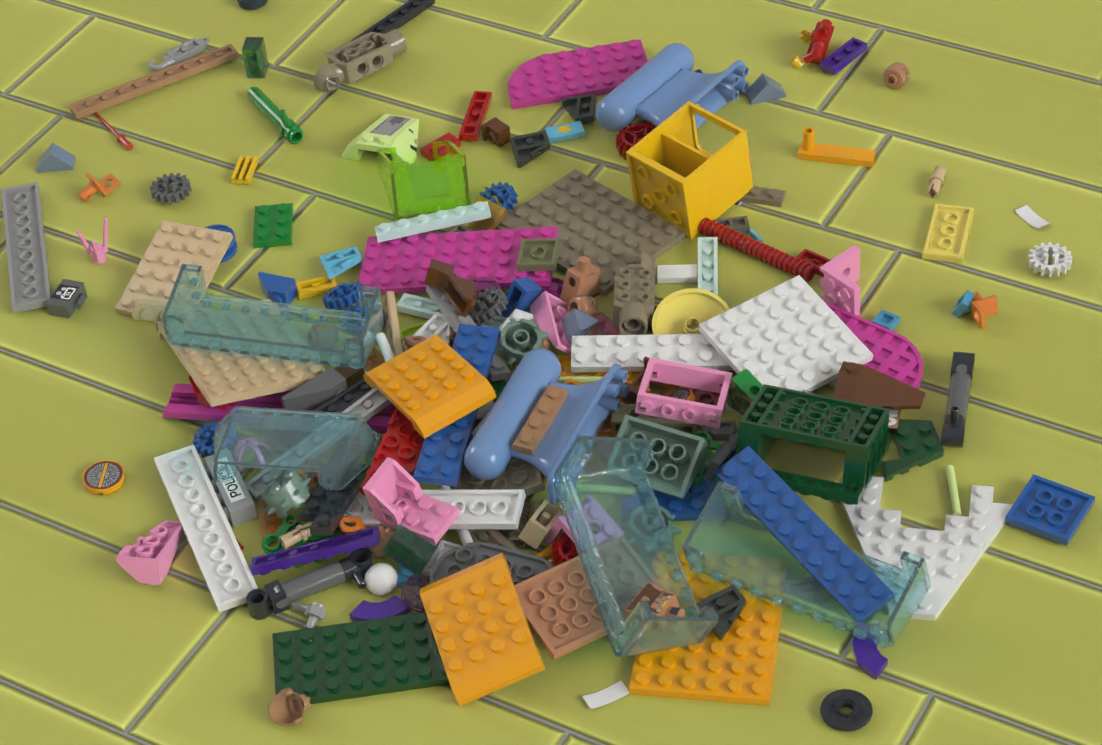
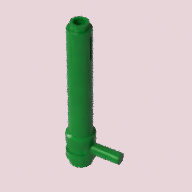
(278, 117)

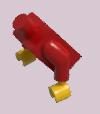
(820, 40)

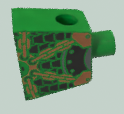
(742, 391)

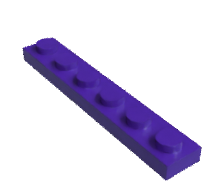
(312, 551)

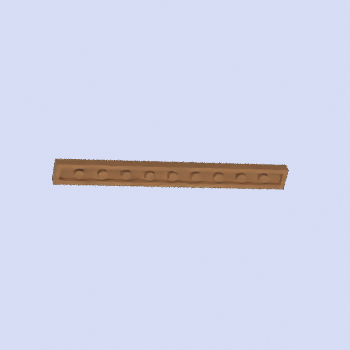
(153, 81)

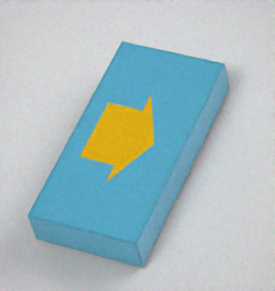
(565, 132)

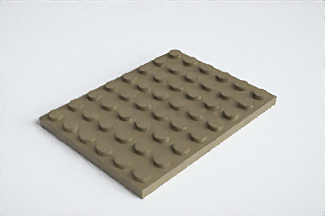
(595, 225)

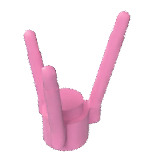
(96, 252)

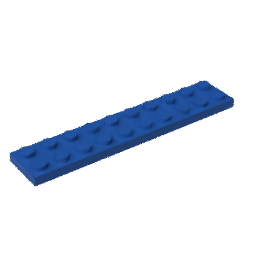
(445, 450)
(805, 536)

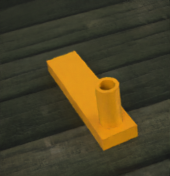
(833, 154)

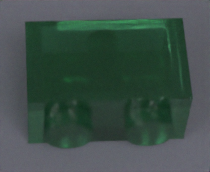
(255, 57)
(409, 549)

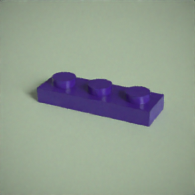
(843, 56)

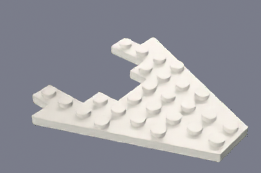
(947, 553)

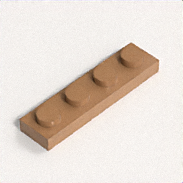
(540, 420)

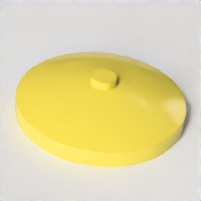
(685, 310)

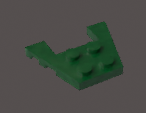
(916, 445)

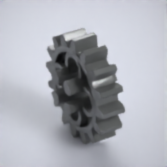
(161, 190)
(488, 305)

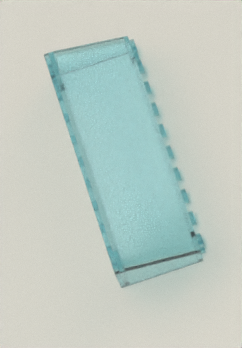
(269, 327)
(626, 544)
(742, 552)

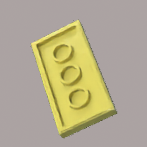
(948, 233)

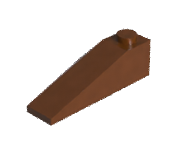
(871, 387)

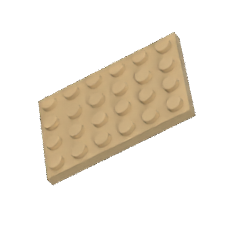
(168, 250)

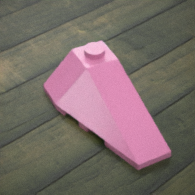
(548, 315)
(152, 556)

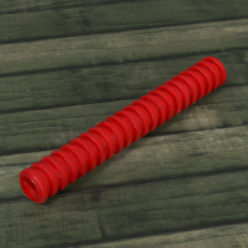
(757, 249)

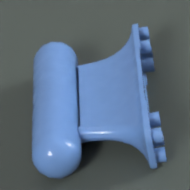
(665, 86)
(580, 416)

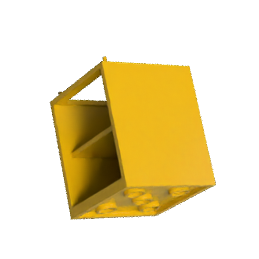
(683, 180)

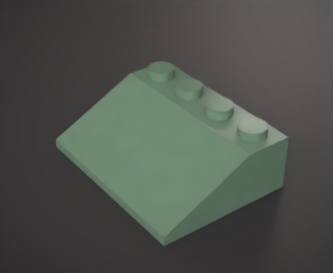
(676, 455)

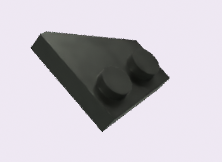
(581, 107)
(529, 146)
(728, 606)

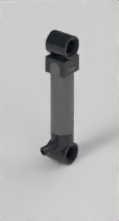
(958, 399)
(280, 595)

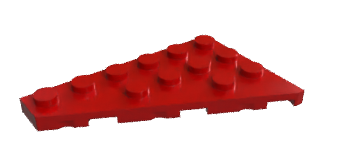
(398, 443)

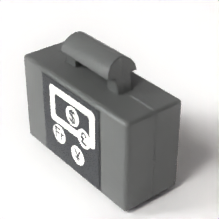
(67, 298)

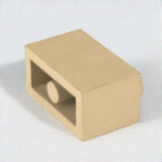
(540, 524)

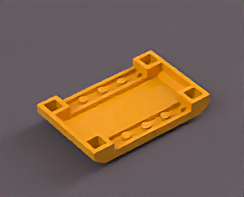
(431, 385)
(481, 629)

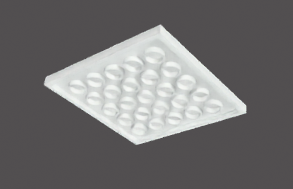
(785, 338)

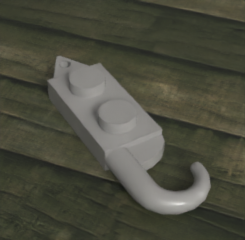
(180, 53)

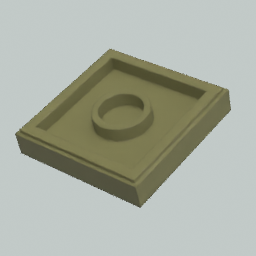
(538, 254)

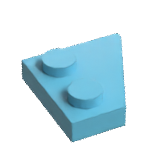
(340, 261)

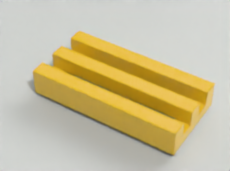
(241, 169)
(315, 287)

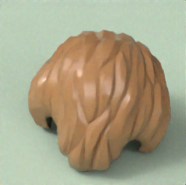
(288, 707)

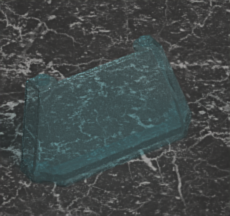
(294, 440)

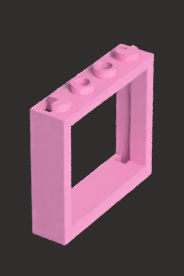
(686, 376)

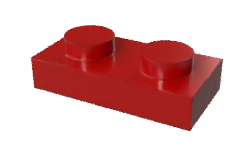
(427, 151)

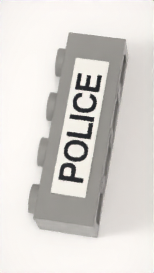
(233, 496)

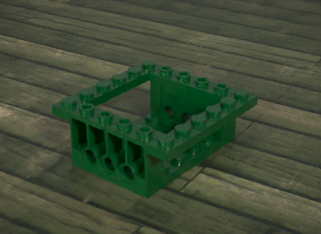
(819, 422)

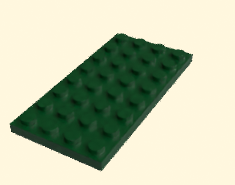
(358, 658)

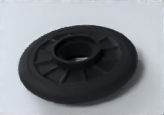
(849, 698)

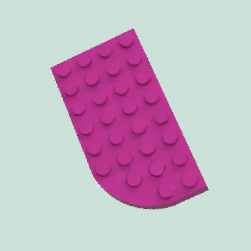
(574, 73)
(891, 351)

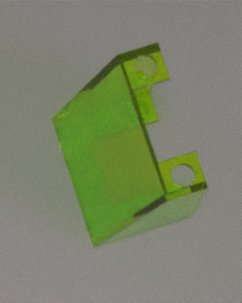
(425, 185)

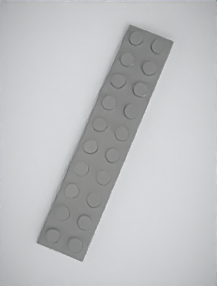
(25, 247)

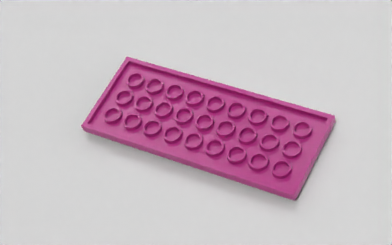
(403, 262)

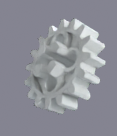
(1060, 261)

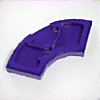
(372, 610)
(869, 657)

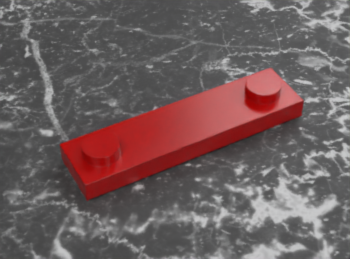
(475, 116)

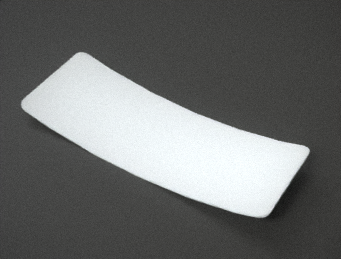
(1031, 217)
(606, 695)

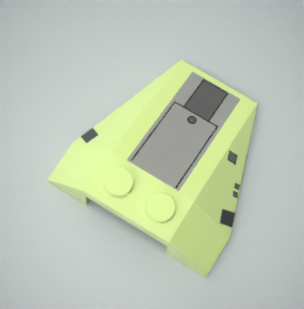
(387, 133)

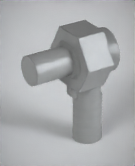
(314, 611)

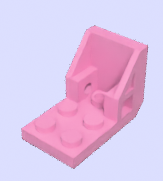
(399, 500)

